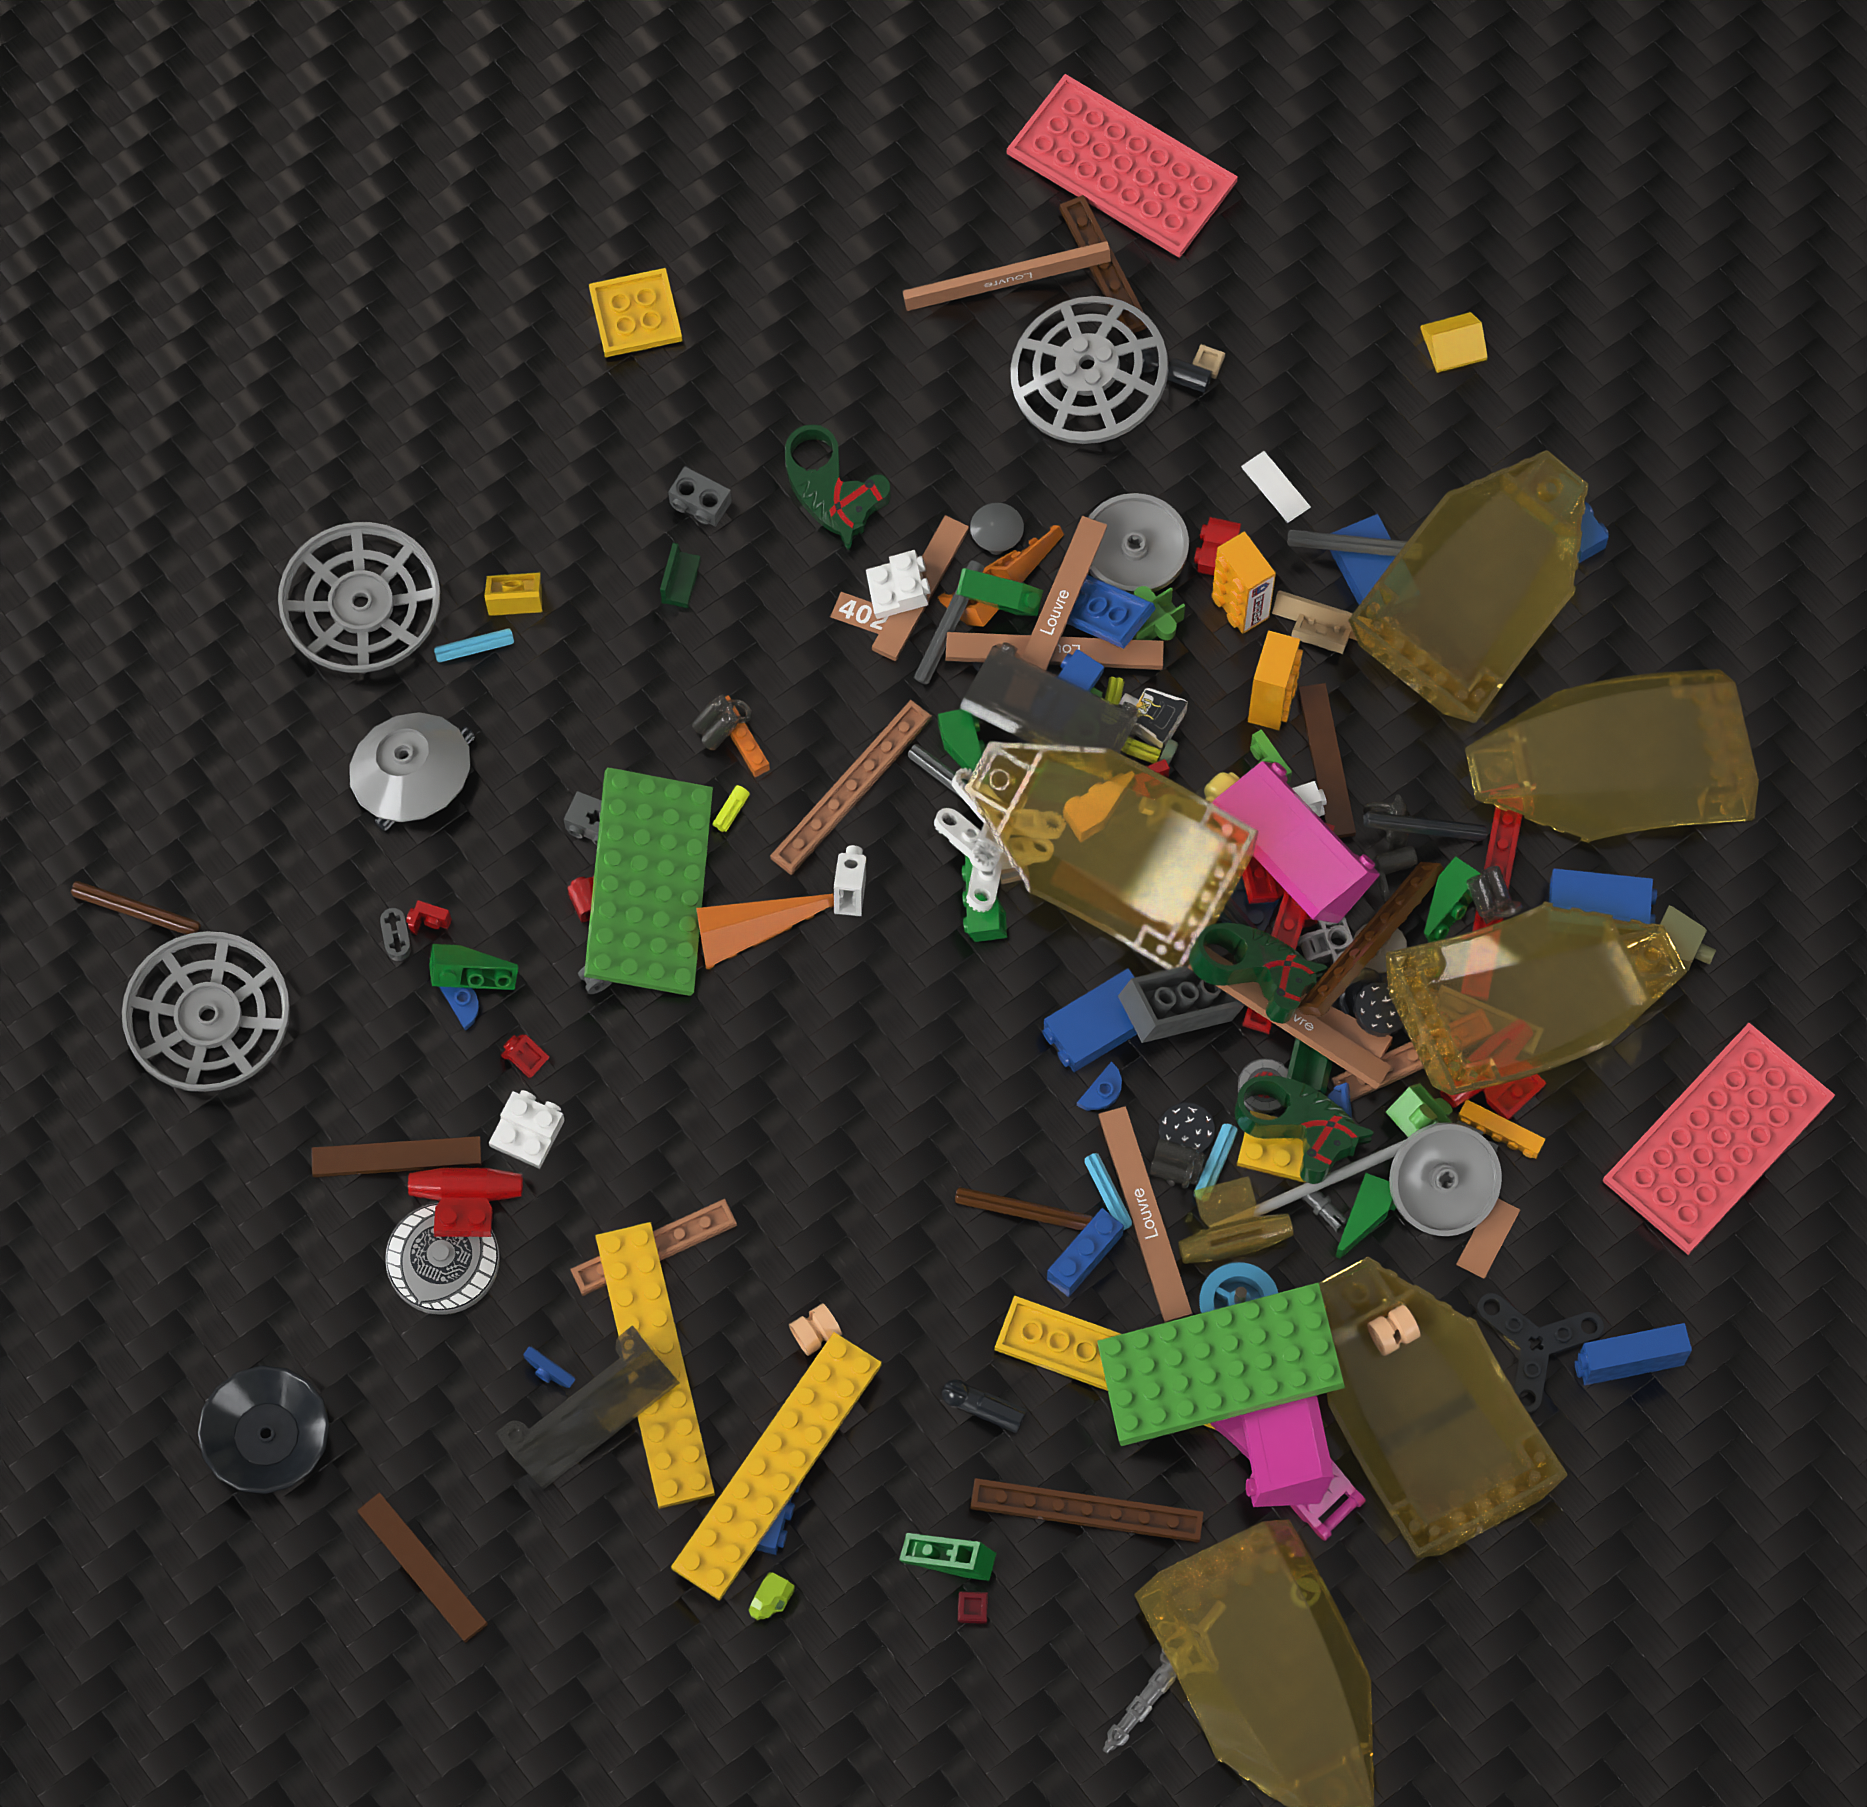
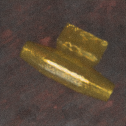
(1232, 1224)

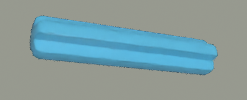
(474, 645)
(1217, 1156)
(1107, 1189)

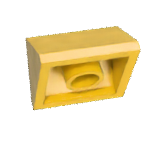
(1455, 341)
(513, 594)

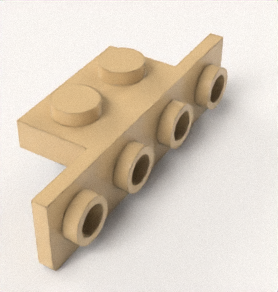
(1315, 621)

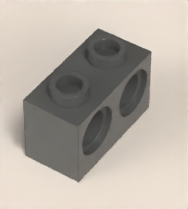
(703, 492)

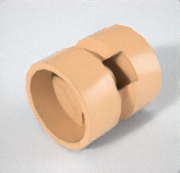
(815, 1329)
(1393, 1330)

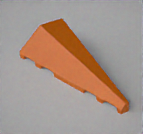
(1012, 566)
(736, 927)

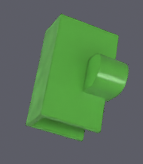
(1163, 619)
(1418, 1109)

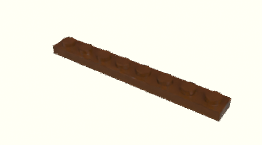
(1370, 939)
(1087, 1510)

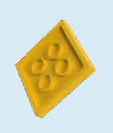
(635, 312)

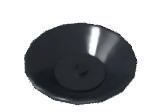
(247, 1407)

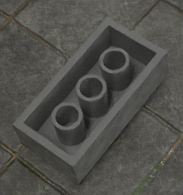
(1175, 1003)

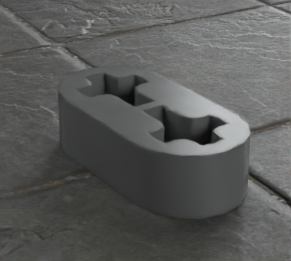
(401, 933)

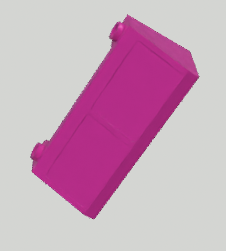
(1298, 844)
(1287, 1454)

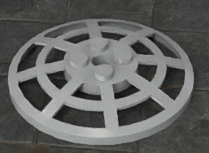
(1092, 380)
(355, 585)
(202, 997)

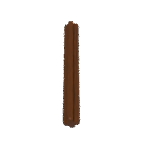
(135, 908)
(1022, 1208)

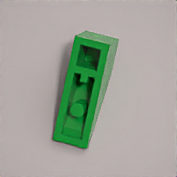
(1000, 592)
(1367, 1213)
(949, 1555)

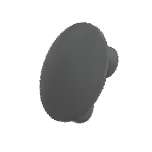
(997, 527)

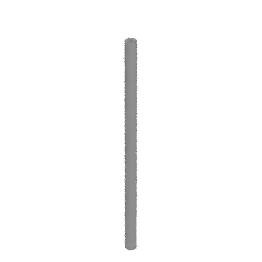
(1331, 1178)

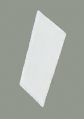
(1275, 486)

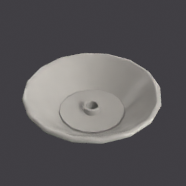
(414, 785)

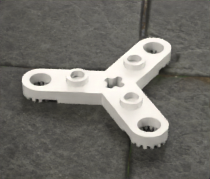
(964, 836)
(986, 842)

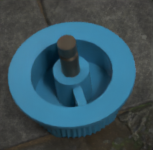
(1234, 1285)

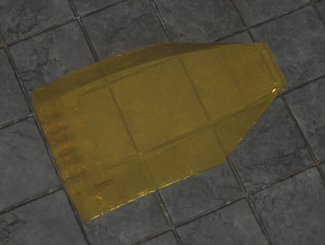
(1477, 584)
(1623, 756)
(1113, 842)
(1527, 993)
(1433, 1417)
(1268, 1666)

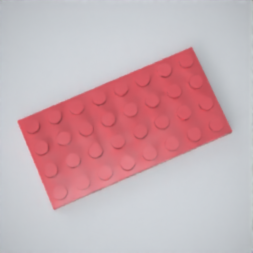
(1122, 165)
(1718, 1138)

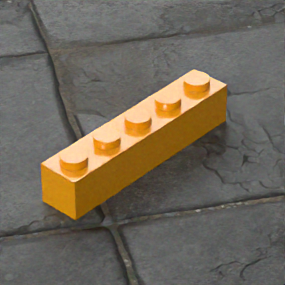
(1501, 1129)

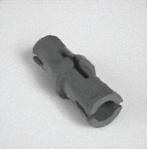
(1324, 1207)

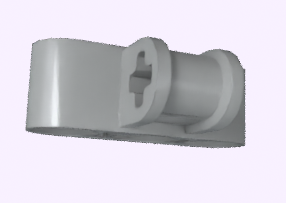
(1318, 945)

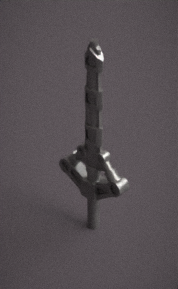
(1141, 1705)

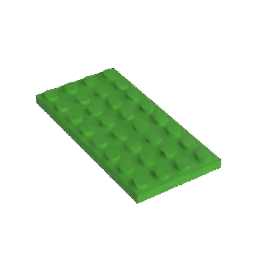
(648, 882)
(1220, 1364)

